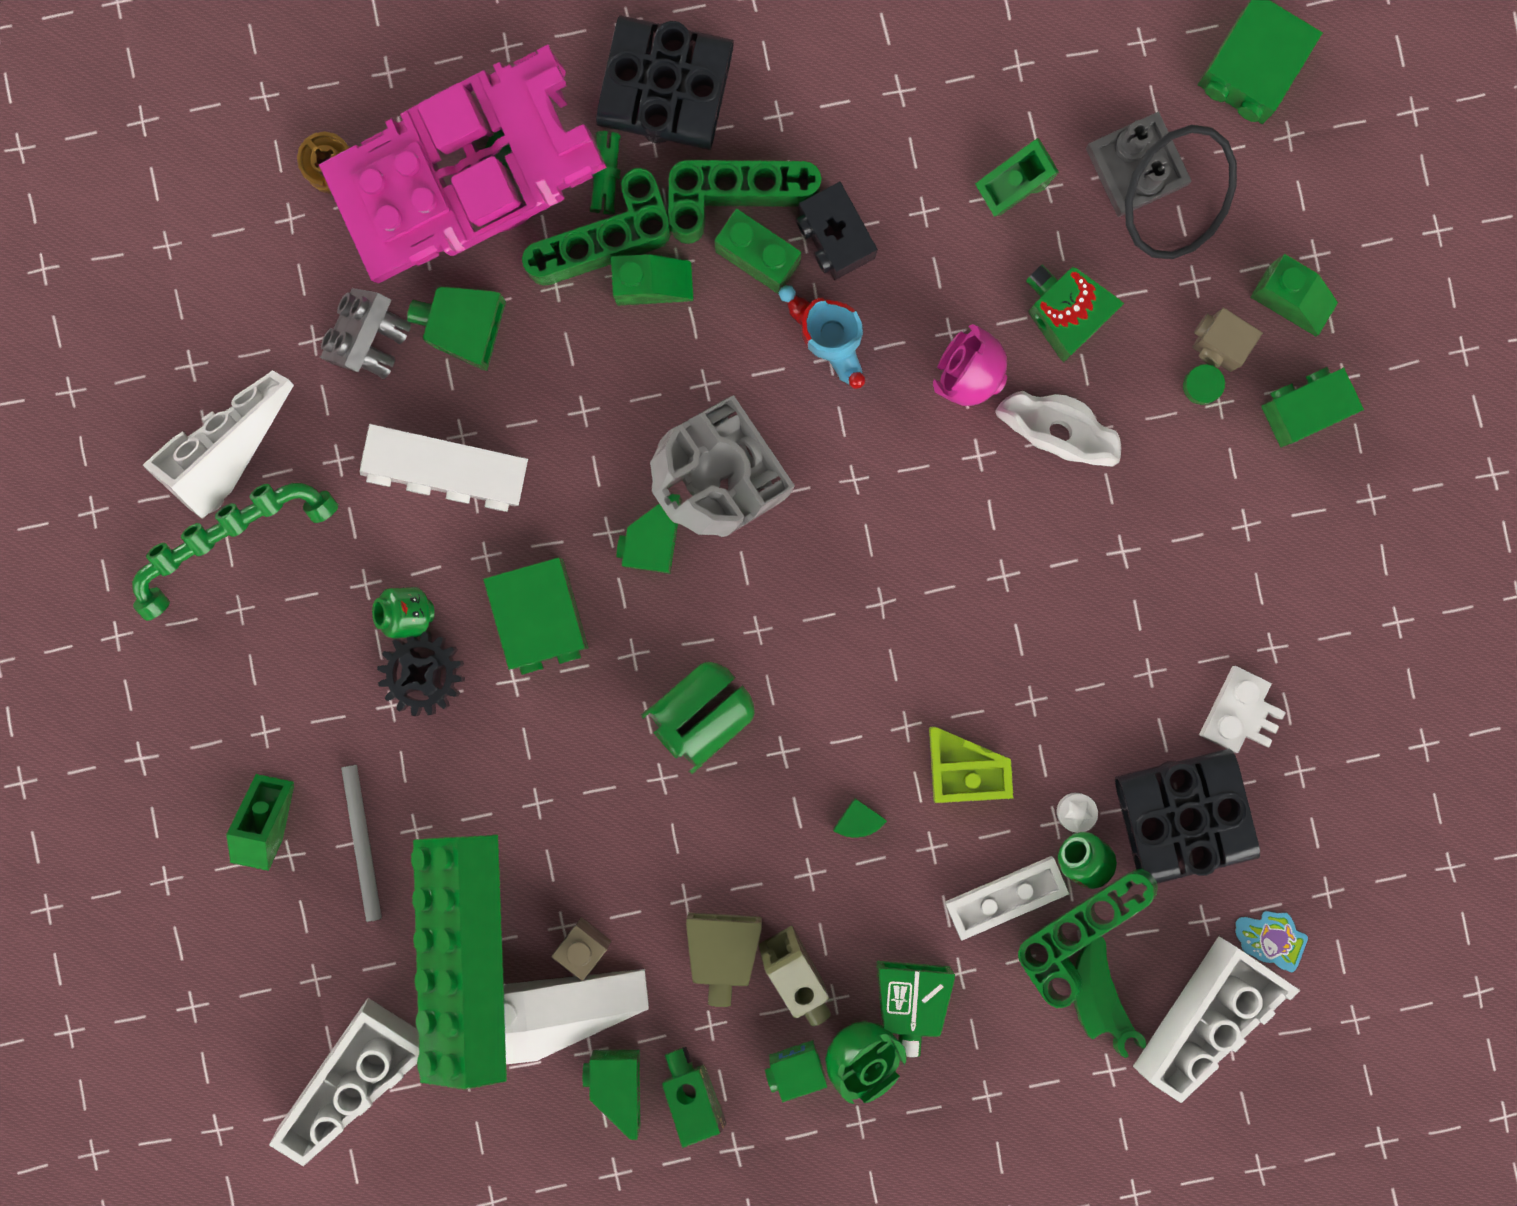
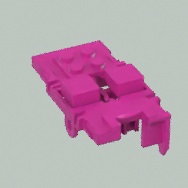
(398, 196)

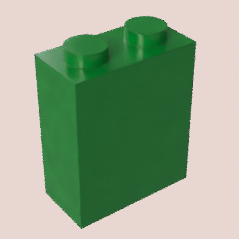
(1259, 60)
(536, 615)

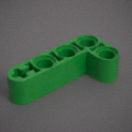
(743, 194)
(595, 235)
(1091, 928)

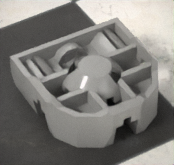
(712, 450)

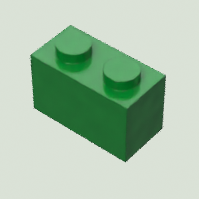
(757, 251)
(1313, 407)

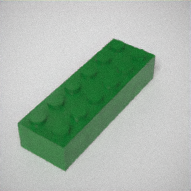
(459, 961)

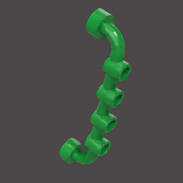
(232, 522)

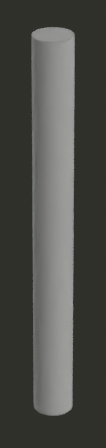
(361, 843)

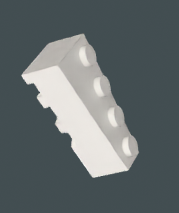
(442, 466)
(1210, 1019)
(358, 1070)

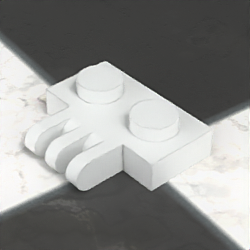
(1241, 712)

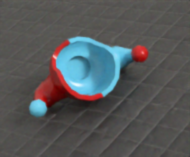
(830, 332)

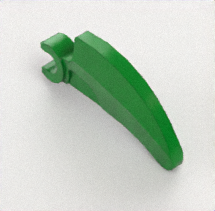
(1098, 1001)

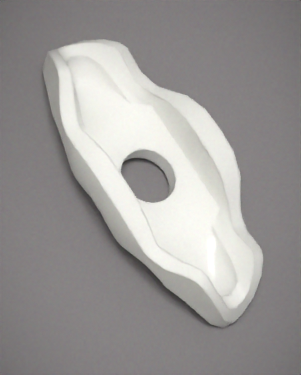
(1088, 439)

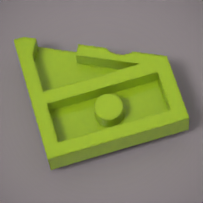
(967, 770)

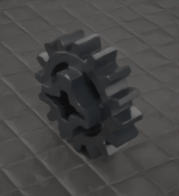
(432, 687)

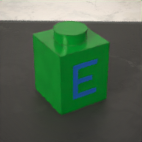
(796, 1071)

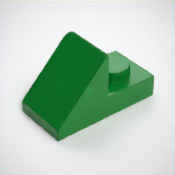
(1017, 178)

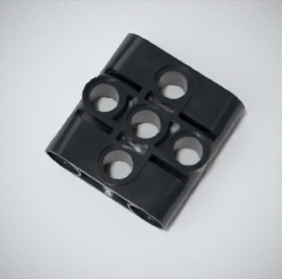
(632, 50)
(1206, 784)

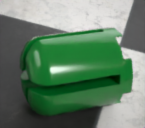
(714, 729)

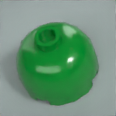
(864, 1061)

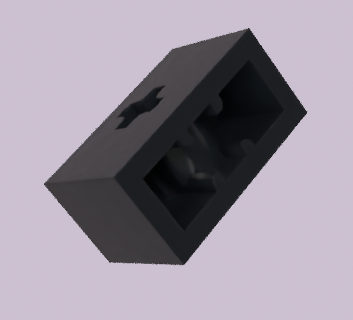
(835, 210)

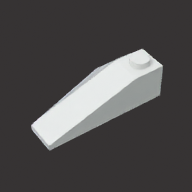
(211, 460)
(563, 1011)

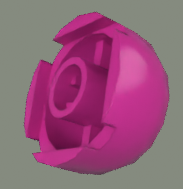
(972, 368)

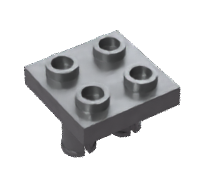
(1121, 152)
(350, 340)

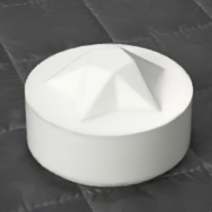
(1077, 812)

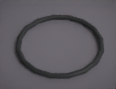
(1143, 164)

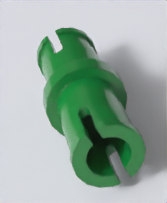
(605, 180)

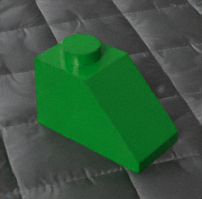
(651, 279)
(1296, 294)
(650, 541)
(260, 822)
(616, 1087)

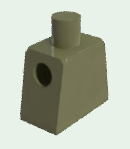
(722, 952)
(795, 976)

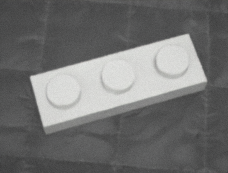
(1006, 898)

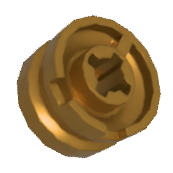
(313, 152)

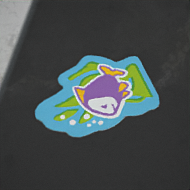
(1272, 939)

